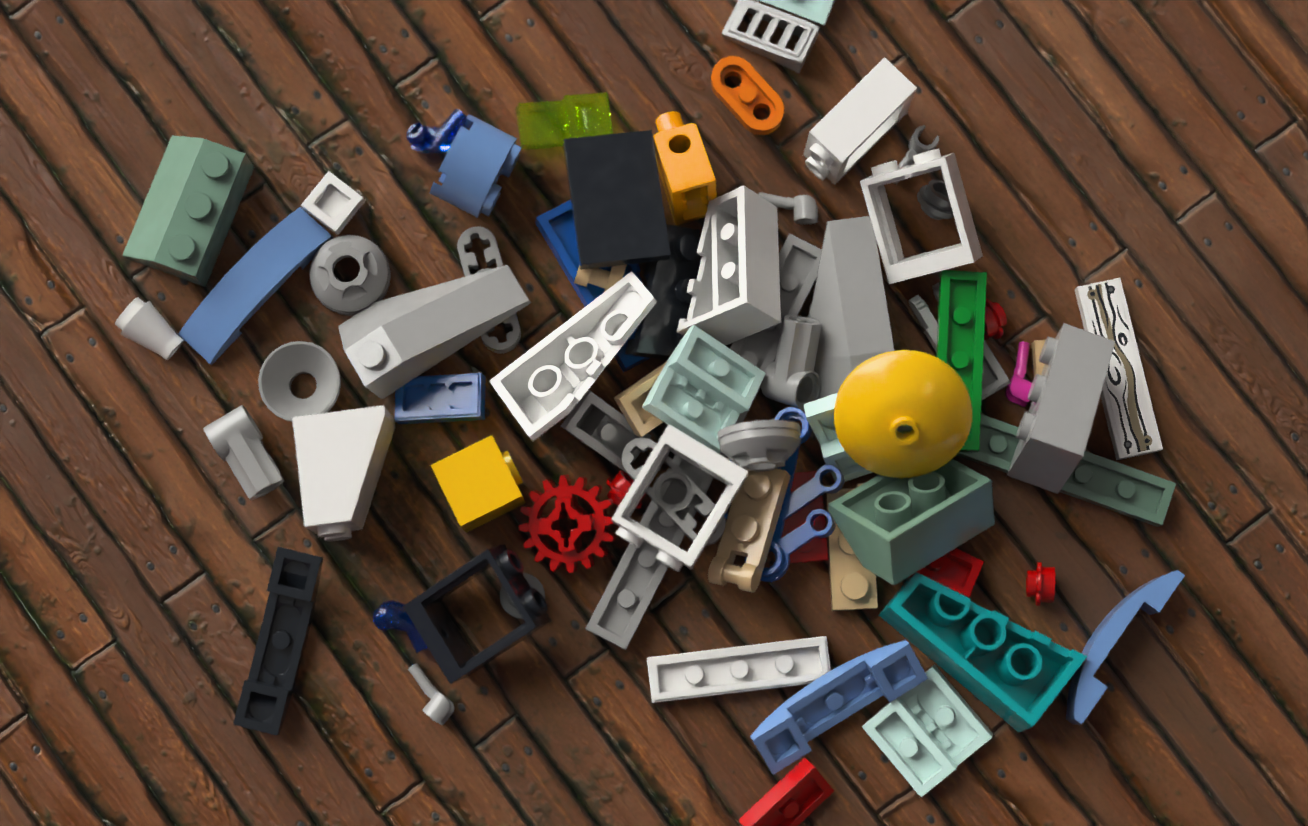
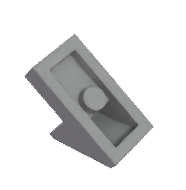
(601, 428)

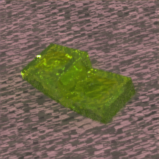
(552, 121)

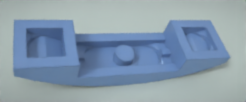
(252, 283)
(1086, 689)
(833, 698)

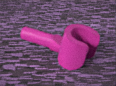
(1019, 387)

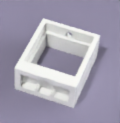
(858, 121)
(895, 265)
(704, 459)

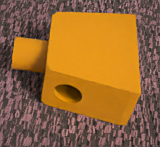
(683, 168)

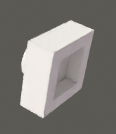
(333, 203)

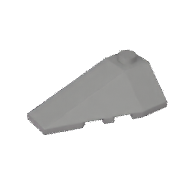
(849, 302)
(420, 328)

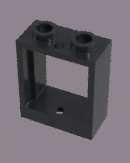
(440, 631)

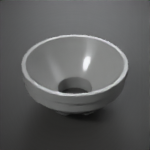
(364, 290)
(287, 363)
(760, 443)

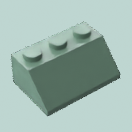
(189, 208)
(915, 520)

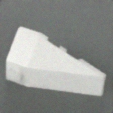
(562, 367)

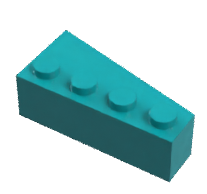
(983, 650)

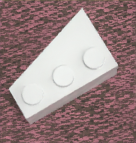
(738, 269)

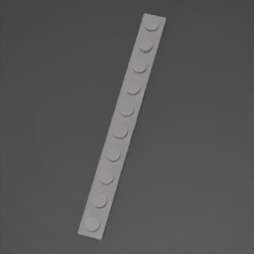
(639, 571)

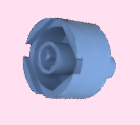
(474, 167)

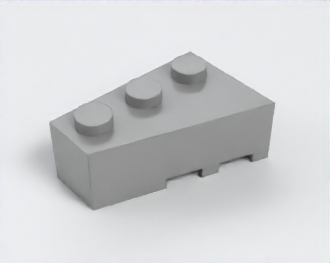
(1061, 408)

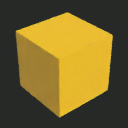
(479, 483)

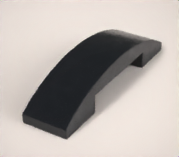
(280, 641)

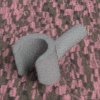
(916, 147)
(803, 205)
(439, 706)

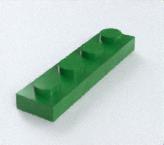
(962, 336)

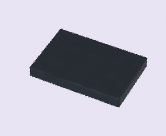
(616, 199)

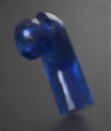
(435, 139)
(393, 615)

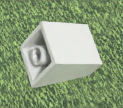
(340, 467)

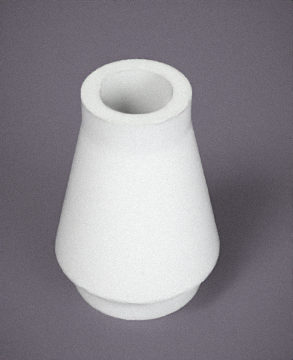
(148, 328)

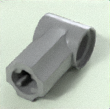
(792, 374)
(240, 444)

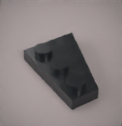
(668, 285)

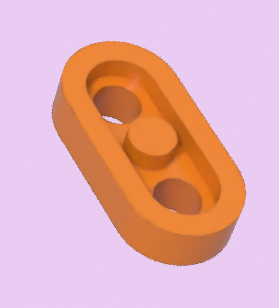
(748, 96)

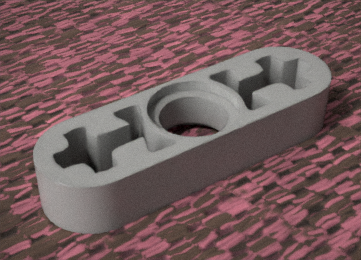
(492, 256)
(704, 508)

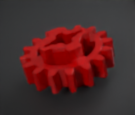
(568, 544)

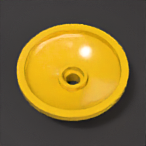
(899, 391)

